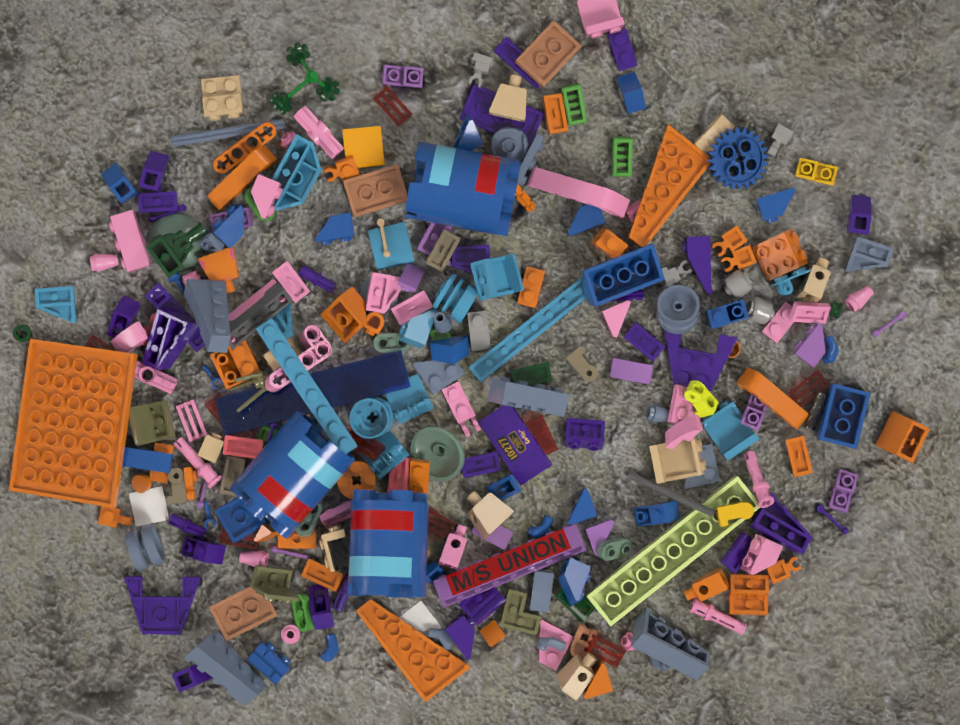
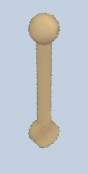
(380, 222)

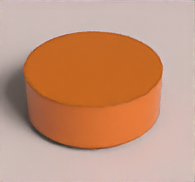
(141, 483)

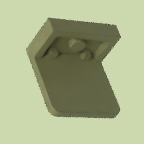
(151, 422)
(273, 583)

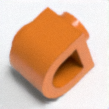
(374, 323)

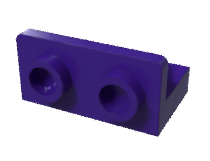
(584, 434)

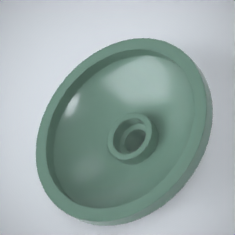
(173, 224)
(427, 446)

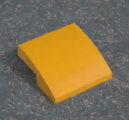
(365, 146)

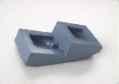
(541, 591)

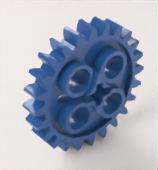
(753, 151)

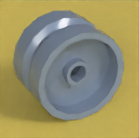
(678, 309)
(145, 547)

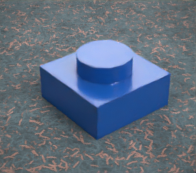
(433, 572)

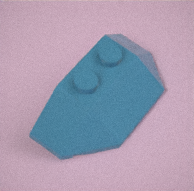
(297, 173)

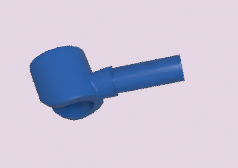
(176, 277)
(212, 376)
(208, 515)

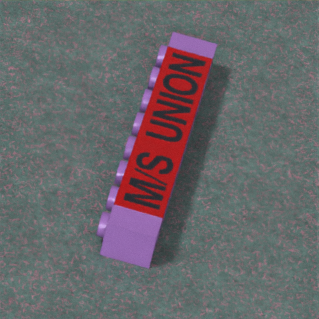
(509, 565)

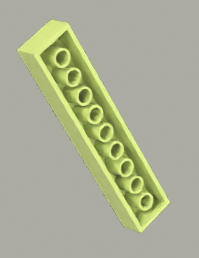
(667, 554)

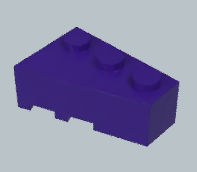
(168, 338)
(781, 527)

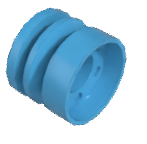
(455, 298)
(366, 426)

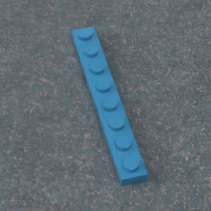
(528, 331)
(305, 386)

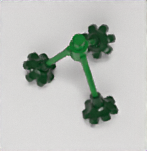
(327, 89)

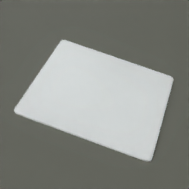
(149, 506)
(420, 618)

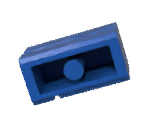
(269, 661)

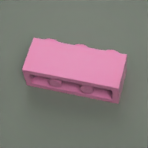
(130, 241)

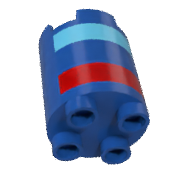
(463, 189)
(291, 474)
(388, 544)

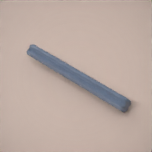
(222, 133)

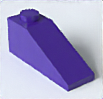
(699, 257)

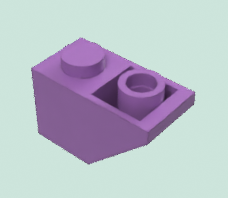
(812, 347)

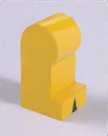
(732, 511)

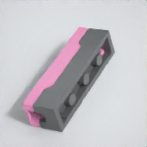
(255, 311)

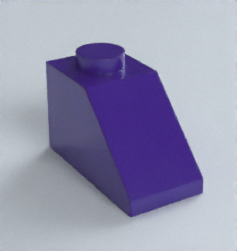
(123, 316)
(321, 607)
(462, 634)

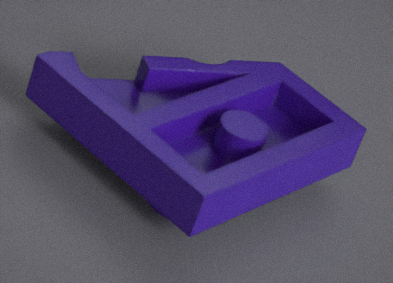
(465, 255)

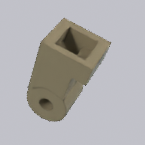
(582, 367)
(177, 481)

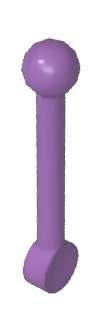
(901, 315)
(200, 503)
(274, 549)

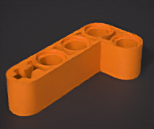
(242, 176)
(772, 397)

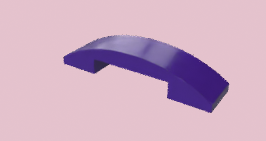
(161, 299)

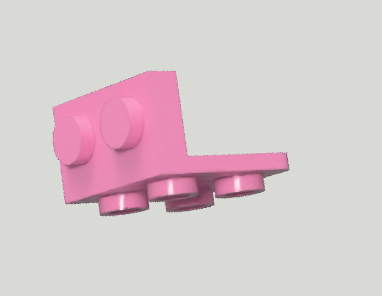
(600, 17)

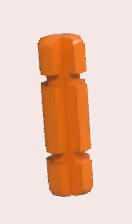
(524, 199)

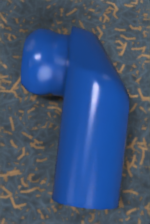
(832, 351)
(539, 531)
(333, 648)

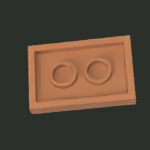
(548, 54)
(376, 190)
(242, 612)

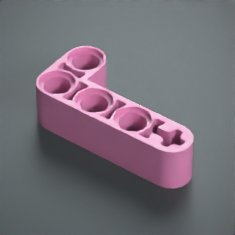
(311, 354)

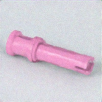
(203, 469)
(759, 486)
(709, 612)

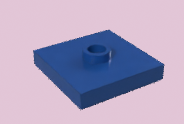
(238, 520)

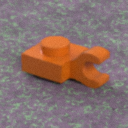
(112, 517)

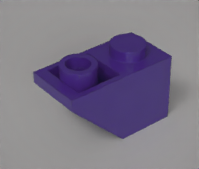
(154, 171)
(859, 215)
(203, 550)
(189, 677)

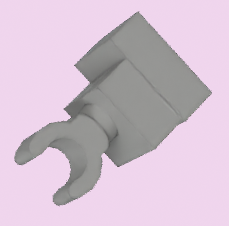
(482, 67)
(781, 135)
(672, 275)

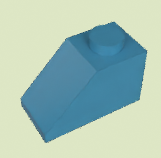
(416, 330)

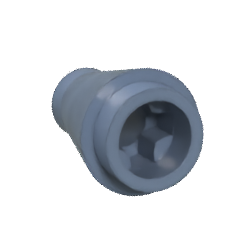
(444, 325)
(657, 413)

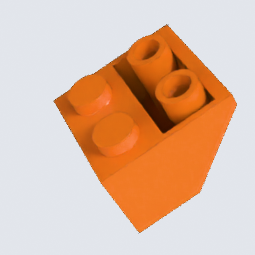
(235, 363)
(902, 437)

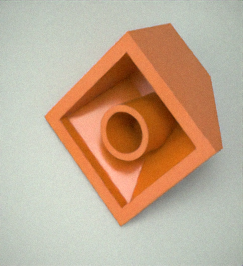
(346, 314)

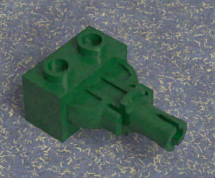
(172, 251)

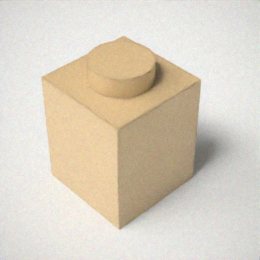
(212, 447)

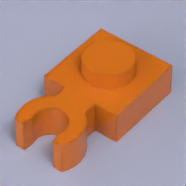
(345, 168)
(732, 239)
(742, 258)
(190, 477)
(781, 569)

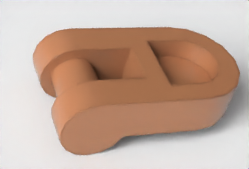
(578, 645)

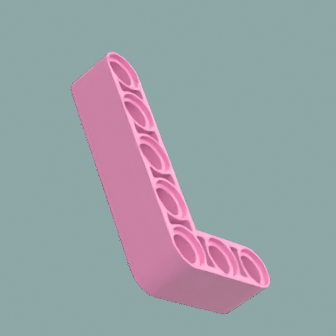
(579, 191)

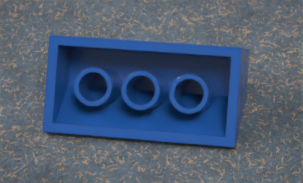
(621, 275)

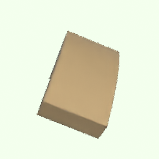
(719, 125)

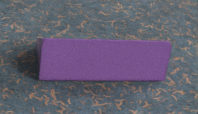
(499, 537)

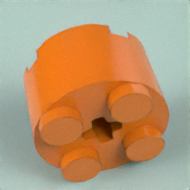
(357, 468)

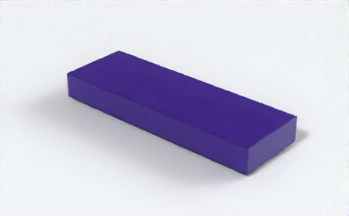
(509, 53)

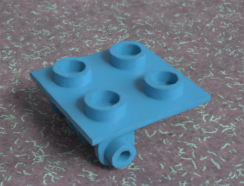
(784, 284)
(410, 401)
(390, 458)

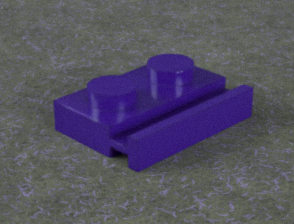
(482, 605)

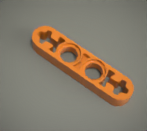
(243, 145)

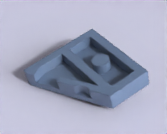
(868, 255)
(438, 374)
(711, 474)

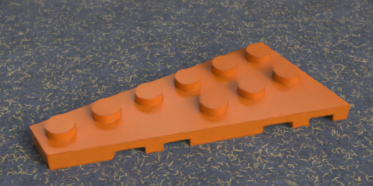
(671, 178)
(417, 656)

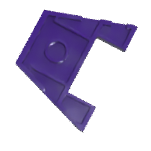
(697, 365)
(162, 613)

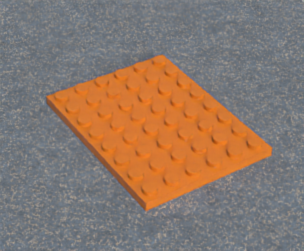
(73, 422)

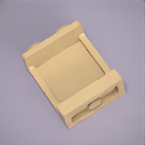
(678, 463)

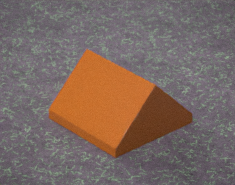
(600, 683)

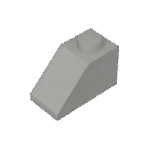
(479, 330)

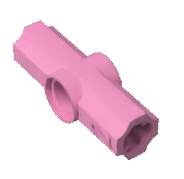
(318, 132)
(159, 380)

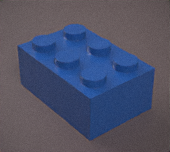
(843, 416)

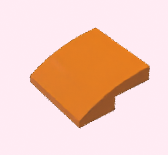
(748, 594)

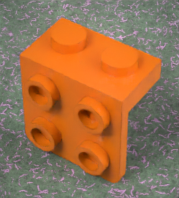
(780, 254)

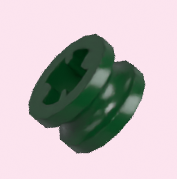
(835, 309)
(18, 337)

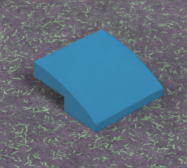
(397, 243)

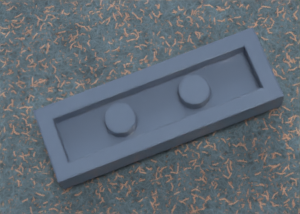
(529, 161)

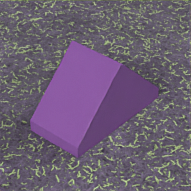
(599, 533)

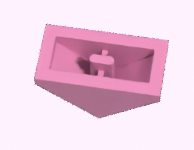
(615, 316)

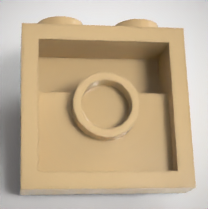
(222, 97)

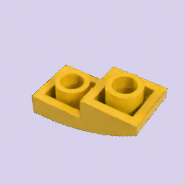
(816, 172)

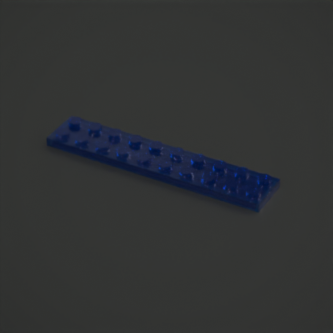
(338, 384)

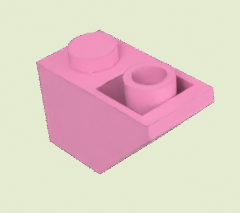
(264, 195)
(761, 555)

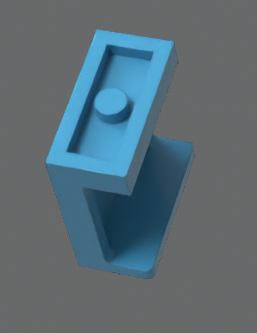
(497, 277)
(727, 431)

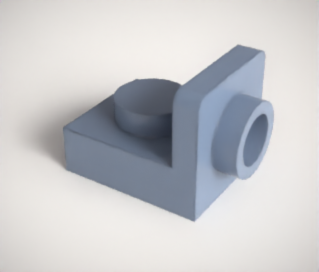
(210, 242)

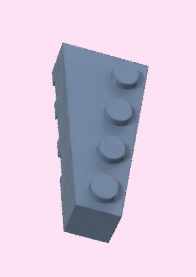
(210, 308)
(528, 397)
(668, 645)
(227, 668)

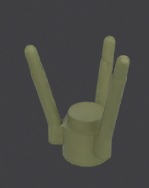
(259, 382)

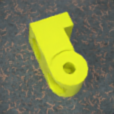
(701, 399)

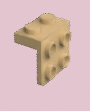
(333, 533)

